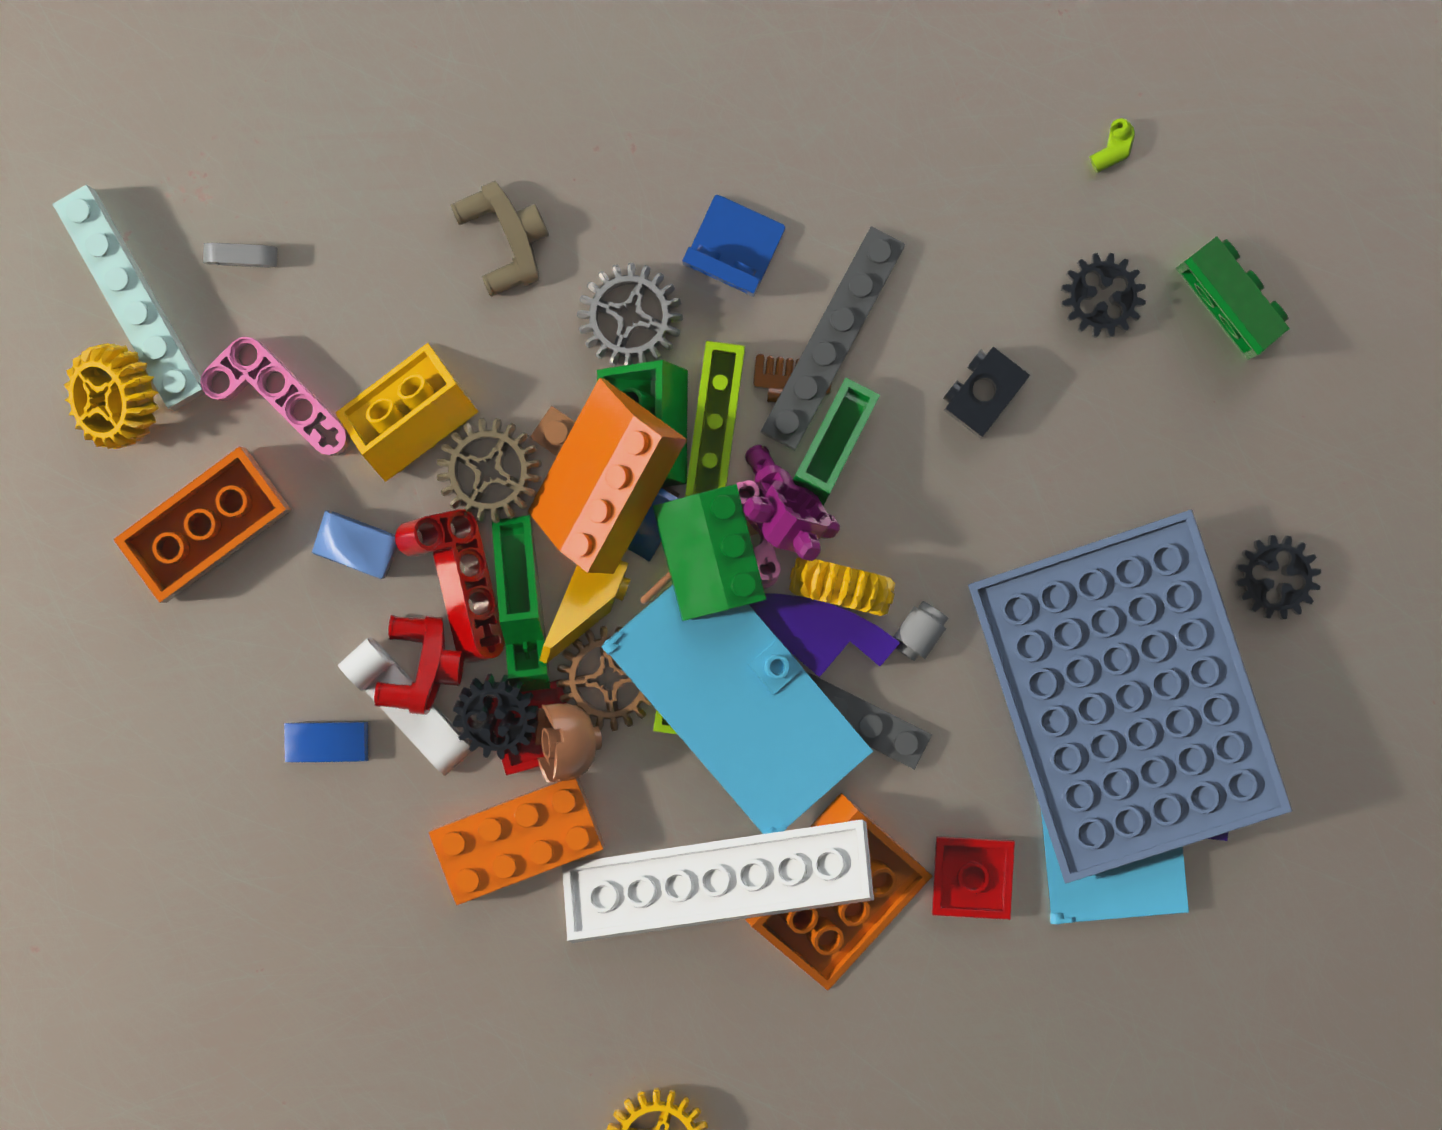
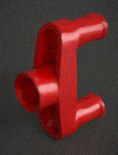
(435, 666)

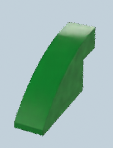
(836, 438)
(520, 602)

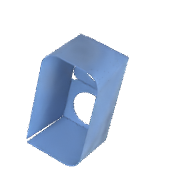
(355, 544)

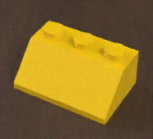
(406, 412)

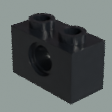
(1006, 380)

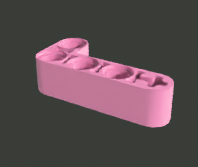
(283, 401)

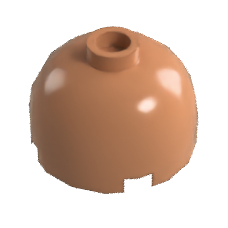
(566, 741)

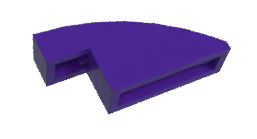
(820, 631)

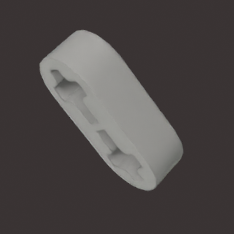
(240, 255)

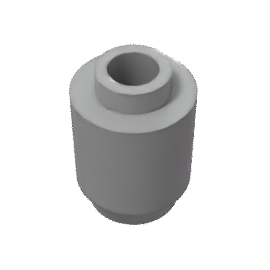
(920, 631)

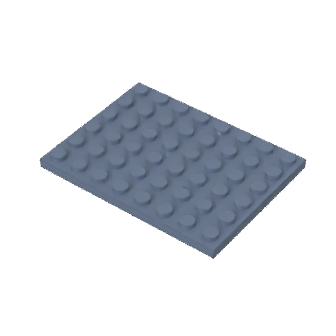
(1129, 697)

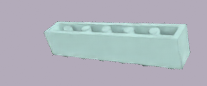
(130, 297)

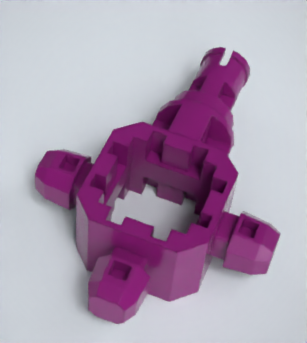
(785, 512)

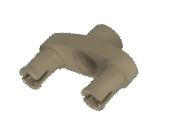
(520, 229)

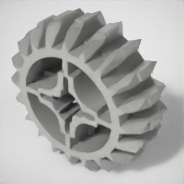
(598, 304)

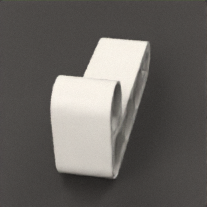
(429, 733)

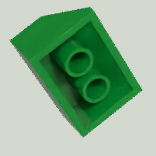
(1234, 297)
(664, 393)
(709, 552)

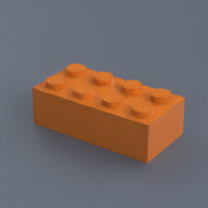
(202, 524)
(516, 839)

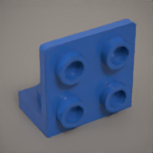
(734, 245)

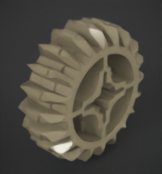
(459, 455)

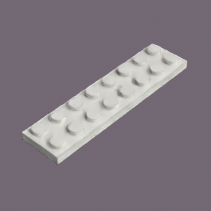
(718, 881)

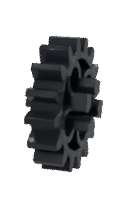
(1125, 300)
(1288, 596)
(475, 702)

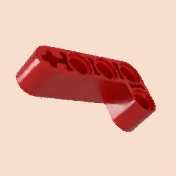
(477, 642)

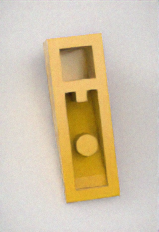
(583, 605)

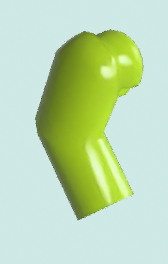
(1118, 146)

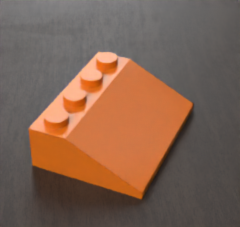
(605, 479)
(833, 937)

